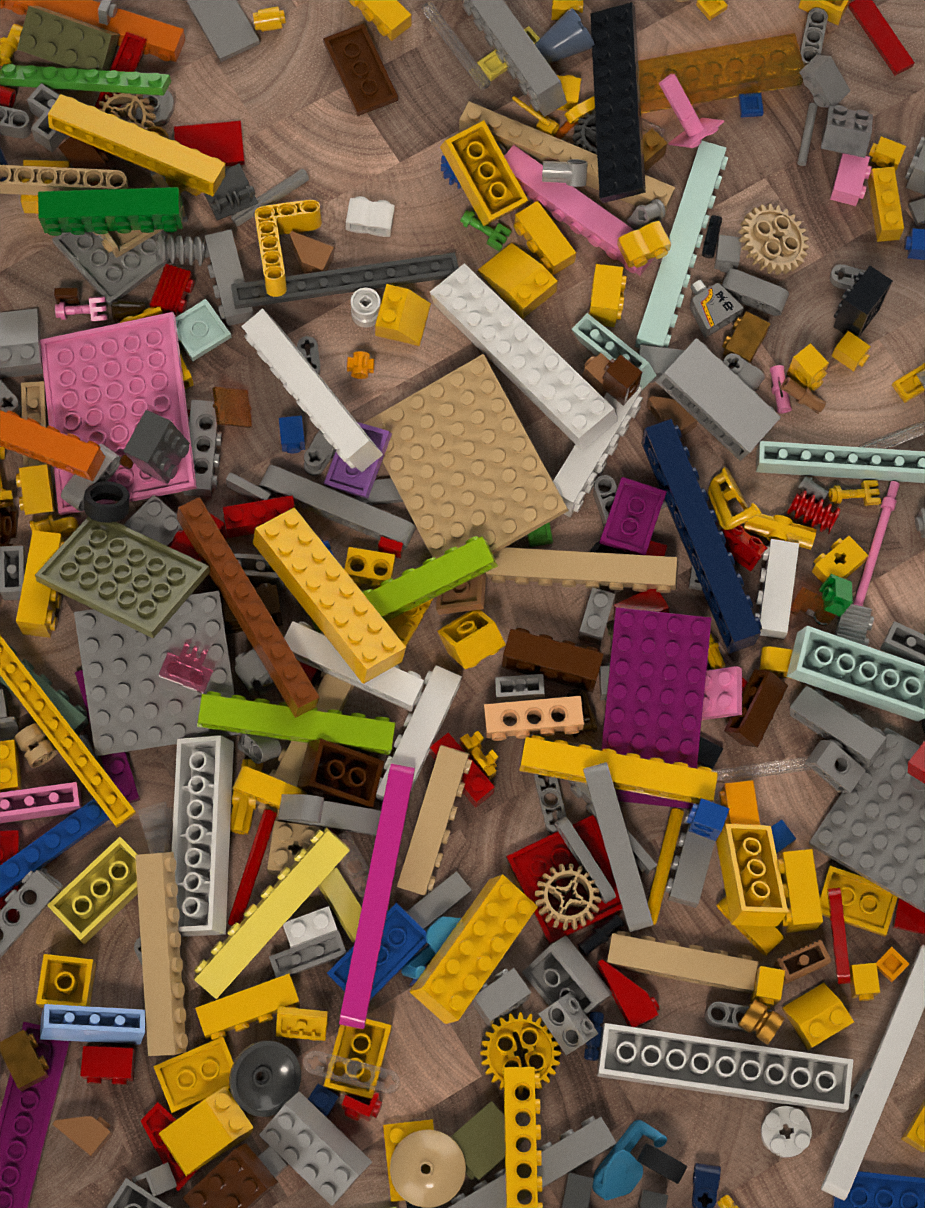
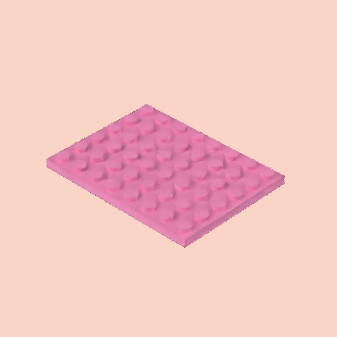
(104, 383)

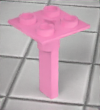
(694, 127)

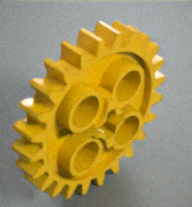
(541, 1048)

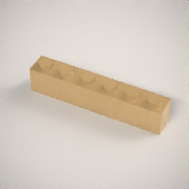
(433, 820)
(682, 963)

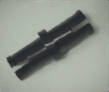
(600, 934)

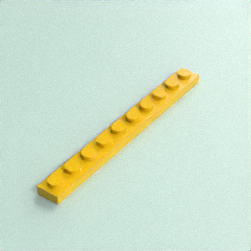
(63, 737)

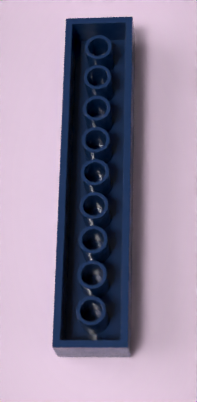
(701, 537)

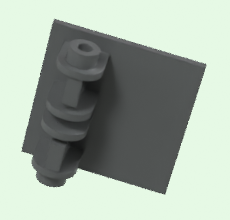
(233, 194)

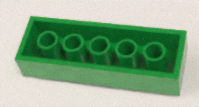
(110, 210)

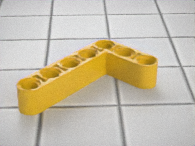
(279, 220)

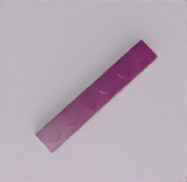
(115, 764)

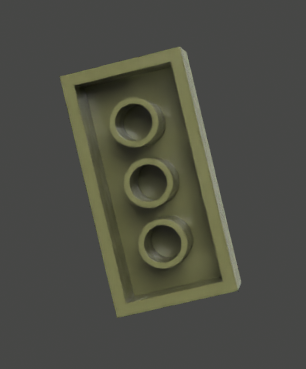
(67, 40)

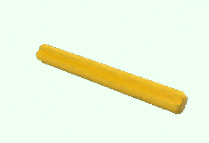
(664, 862)

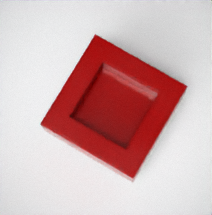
(391, 547)

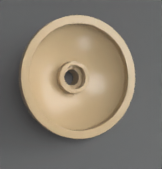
(446, 1166)

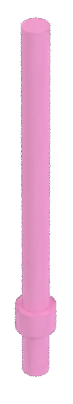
(888, 505)

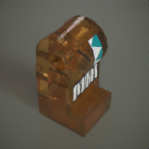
(811, 605)

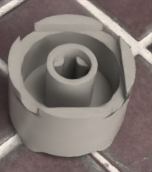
(253, 673)

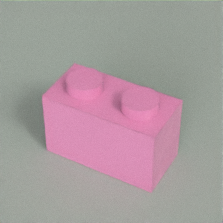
(850, 178)

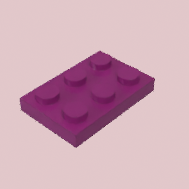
(633, 517)

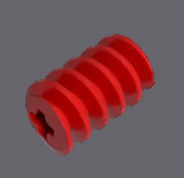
(814, 511)

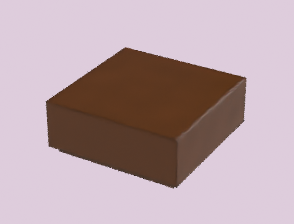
(68, 295)

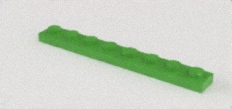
(85, 79)

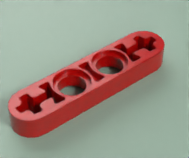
(839, 936)

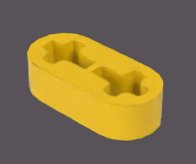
(580, 110)

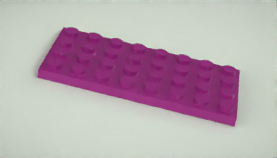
(656, 690)

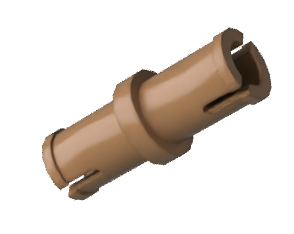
(803, 395)

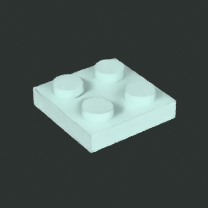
(200, 330)

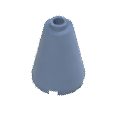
(565, 38)

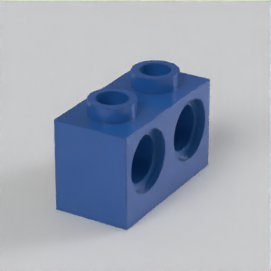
(707, 819)

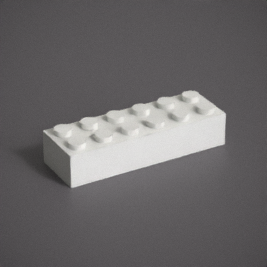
(581, 466)

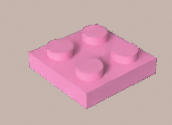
(722, 693)

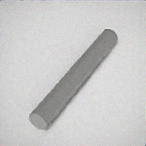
(807, 134)

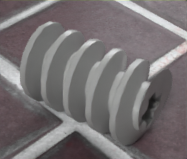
(180, 249)

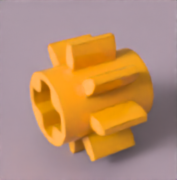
(360, 365)

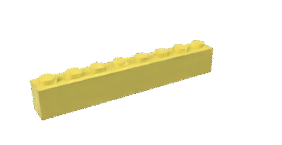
(271, 912)

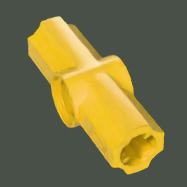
(782, 529)
(243, 806)

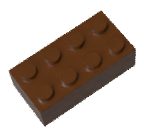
(556, 660)

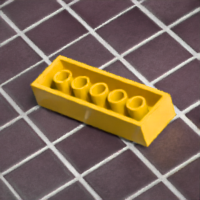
(473, 949)

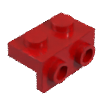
(745, 548)
(356, 1109)

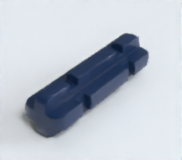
(592, 1053)

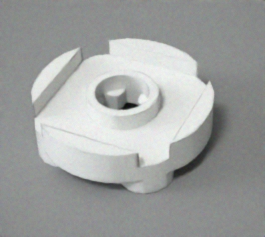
(778, 1143)

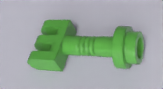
(494, 234)

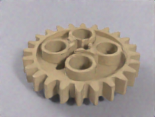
(773, 239)

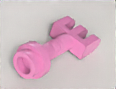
(62, 310)

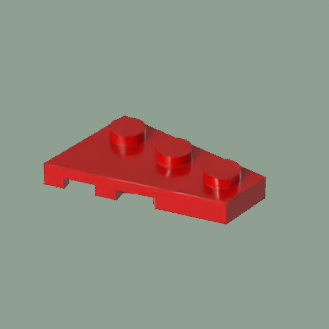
(154, 1122)

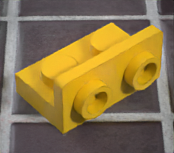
(301, 1023)

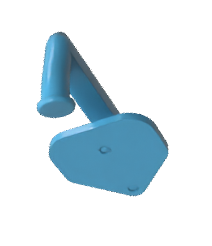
(435, 937)
(620, 1170)

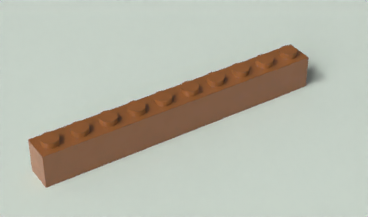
(247, 607)

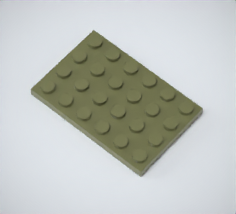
(123, 575)

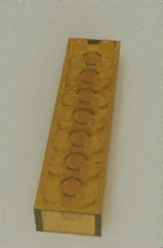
(723, 71)

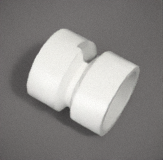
(365, 307)

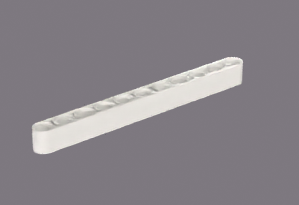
(878, 1082)

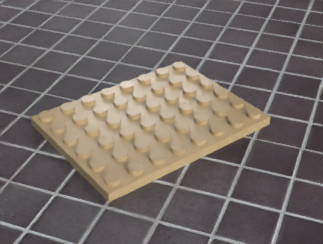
(467, 462)

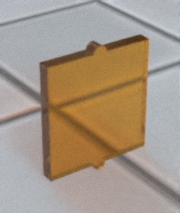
(232, 407)

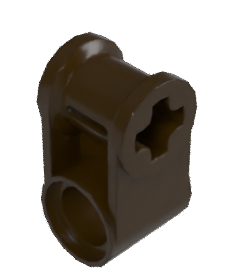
(588, 716)

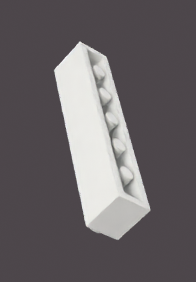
(318, 652)
(423, 724)

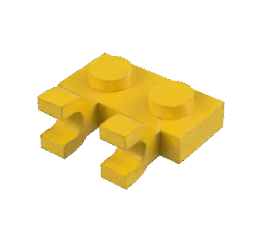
(473, 747)

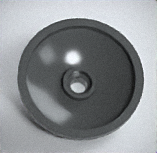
(277, 1083)

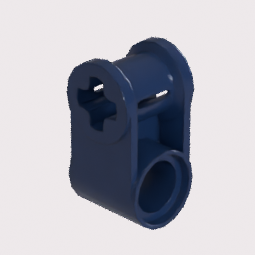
(706, 1183)

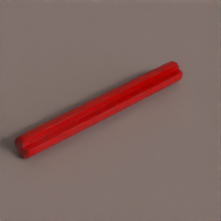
(252, 867)

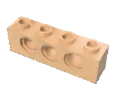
(543, 708)

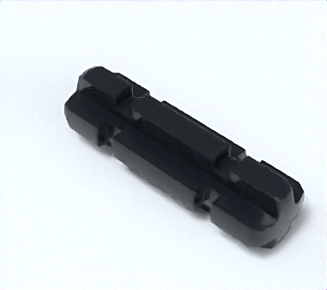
(712, 236)

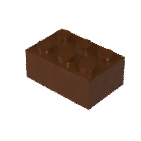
(340, 774)
(234, 1183)

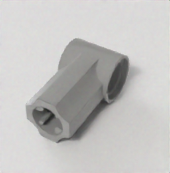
(570, 172)

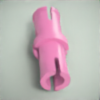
(783, 403)

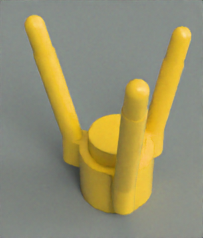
(545, 123)

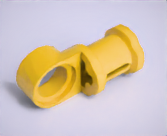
(10, 44)
(62, 526)

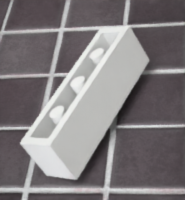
(777, 588)

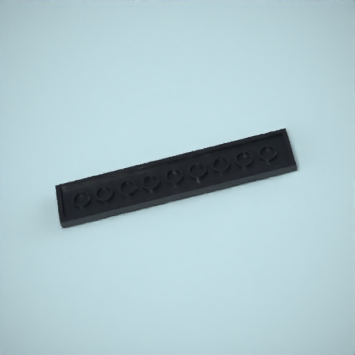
(617, 103)

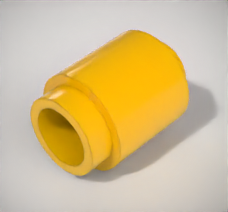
(269, 19)

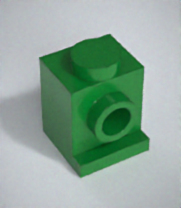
(836, 594)

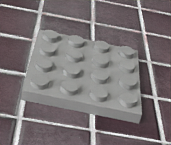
(105, 272)

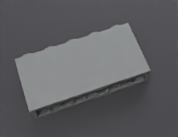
(718, 399)

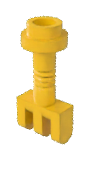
(836, 494)

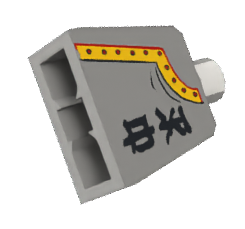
(713, 307)

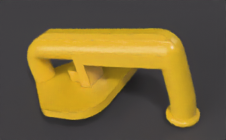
(719, 501)

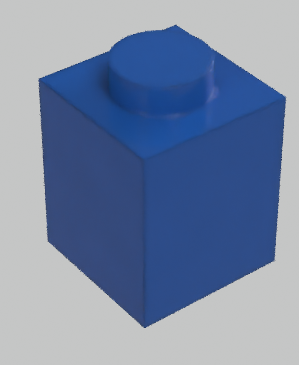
(915, 244)
(292, 434)

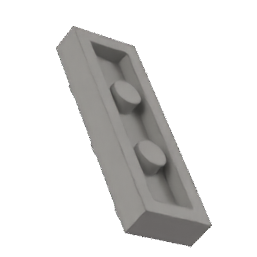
(308, 955)

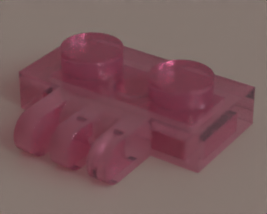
(187, 669)

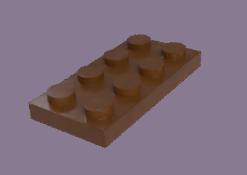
(360, 69)

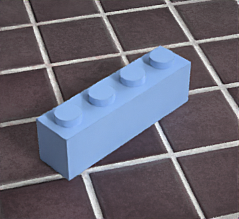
(92, 1024)

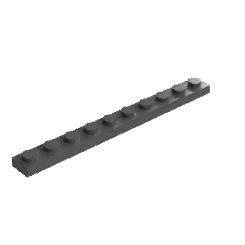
(348, 280)

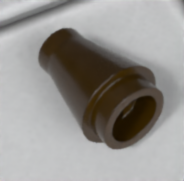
(124, 308)

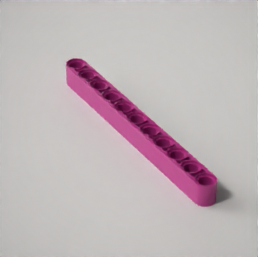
(377, 897)

